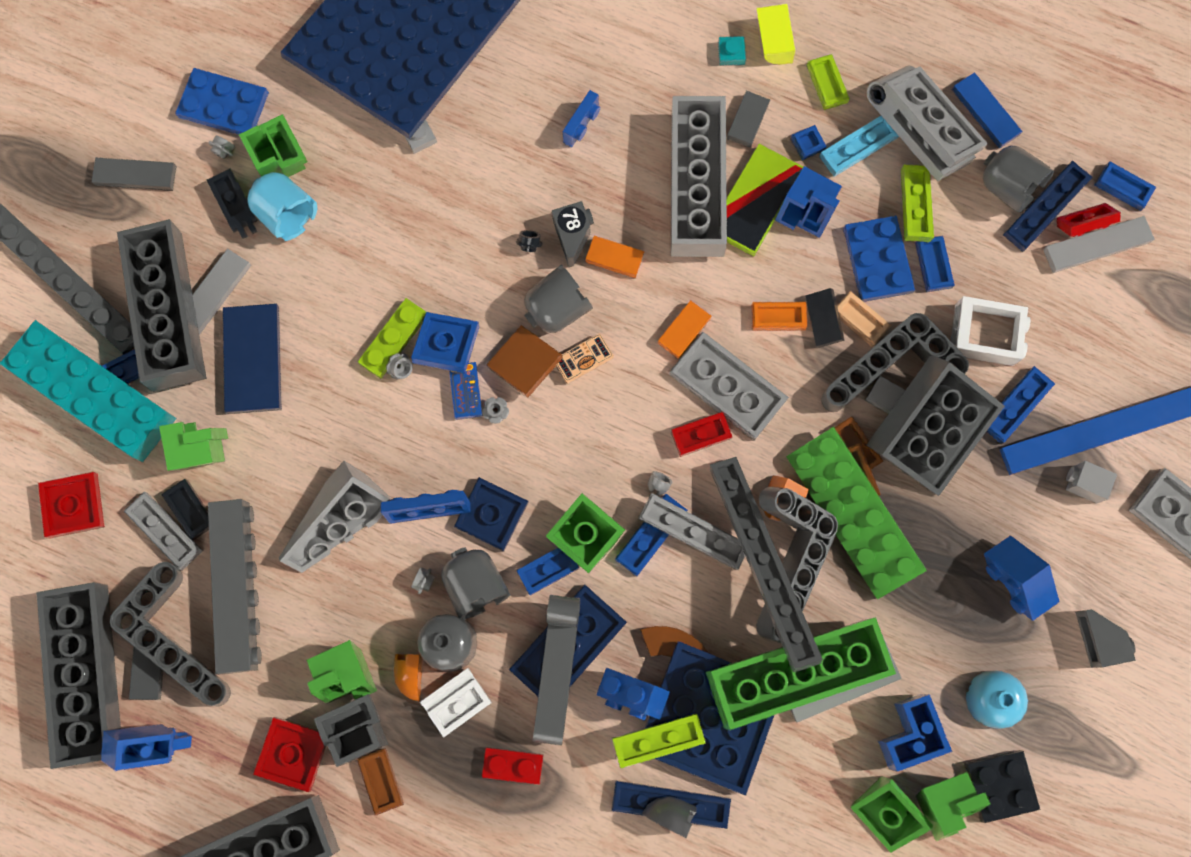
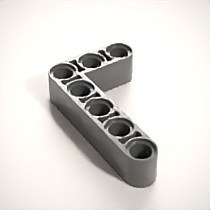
(888, 356)
(814, 532)
(163, 643)
(556, 669)

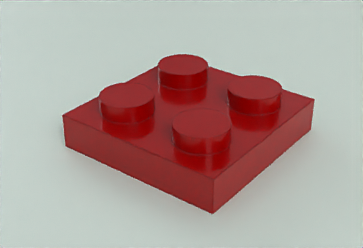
(71, 505)
(290, 755)

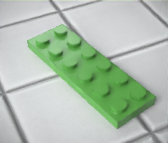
(863, 520)

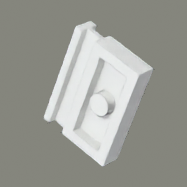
(456, 702)

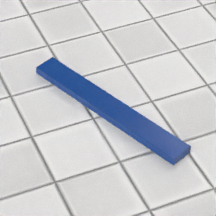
(1097, 432)

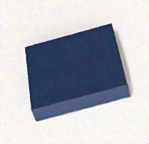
(492, 514)

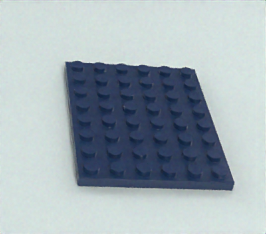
(394, 53)

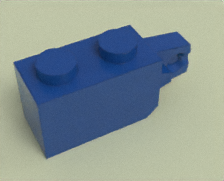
(142, 746)

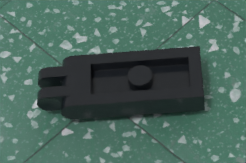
(233, 202)

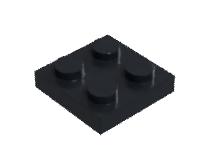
(1006, 785)

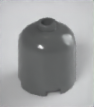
(1014, 176)
(555, 302)
(473, 582)
(447, 642)

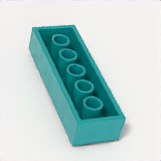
(87, 391)

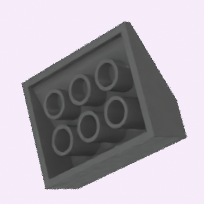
(935, 424)

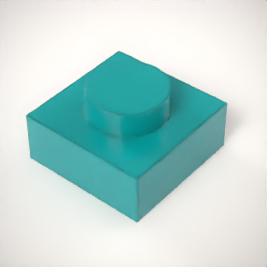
(731, 51)

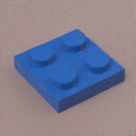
(445, 342)

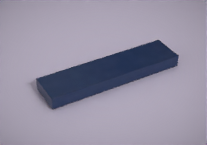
(1047, 206)
(635, 797)

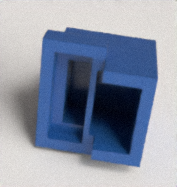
(809, 202)

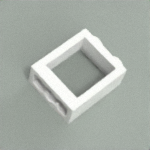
(962, 326)

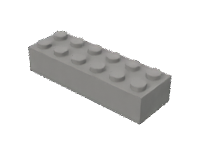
(698, 176)

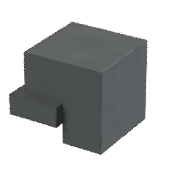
(351, 730)

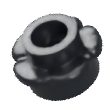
(529, 240)

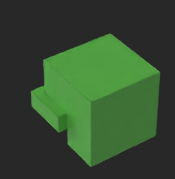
(274, 148)
(189, 447)
(339, 673)
(948, 803)

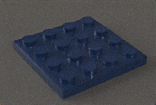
(727, 755)

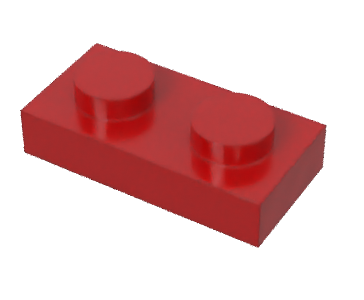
(1088, 219)
(701, 434)
(512, 765)

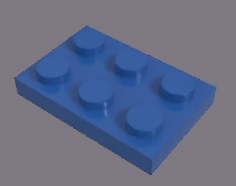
(221, 102)
(878, 259)

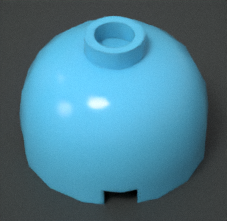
(997, 699)

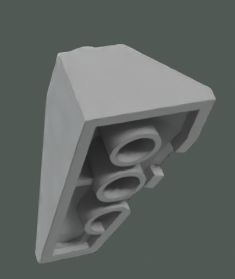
(340, 510)

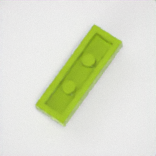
(917, 203)
(393, 337)
(658, 740)

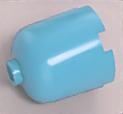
(281, 205)

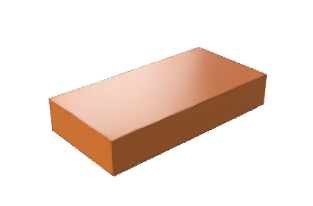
(614, 256)
(779, 316)
(684, 329)

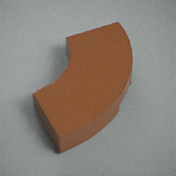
(663, 639)

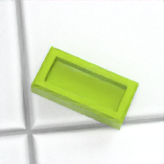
(827, 82)

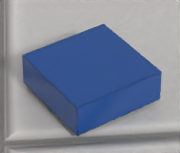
(808, 142)

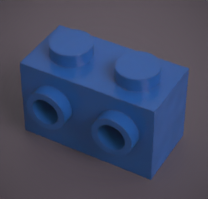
(632, 693)

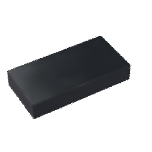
(824, 318)
(187, 508)

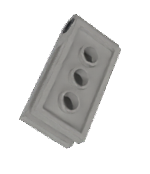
(926, 120)

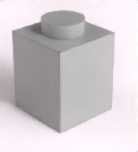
(1090, 481)

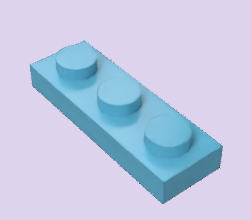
(858, 146)

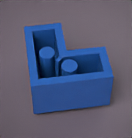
(1025, 577)
(922, 735)

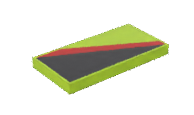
(758, 198)

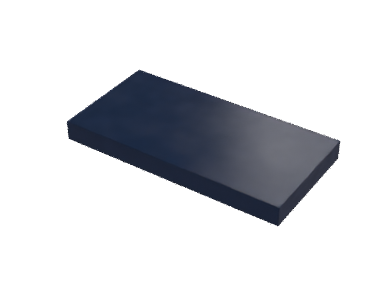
(251, 359)
(595, 630)

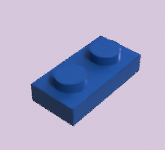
(577, 125)
(546, 570)

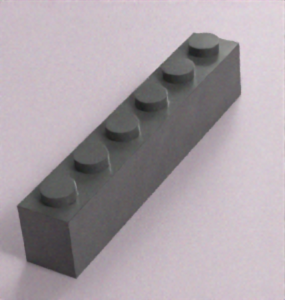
(233, 587)

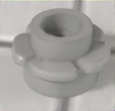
(221, 147)
(404, 368)
(500, 415)
(423, 580)

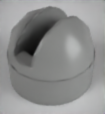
(659, 482)

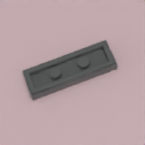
(134, 174)

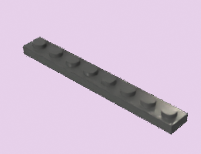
(65, 282)
(766, 565)

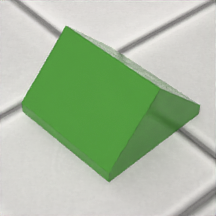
(585, 533)
(890, 814)

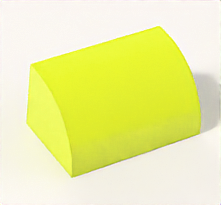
(776, 34)

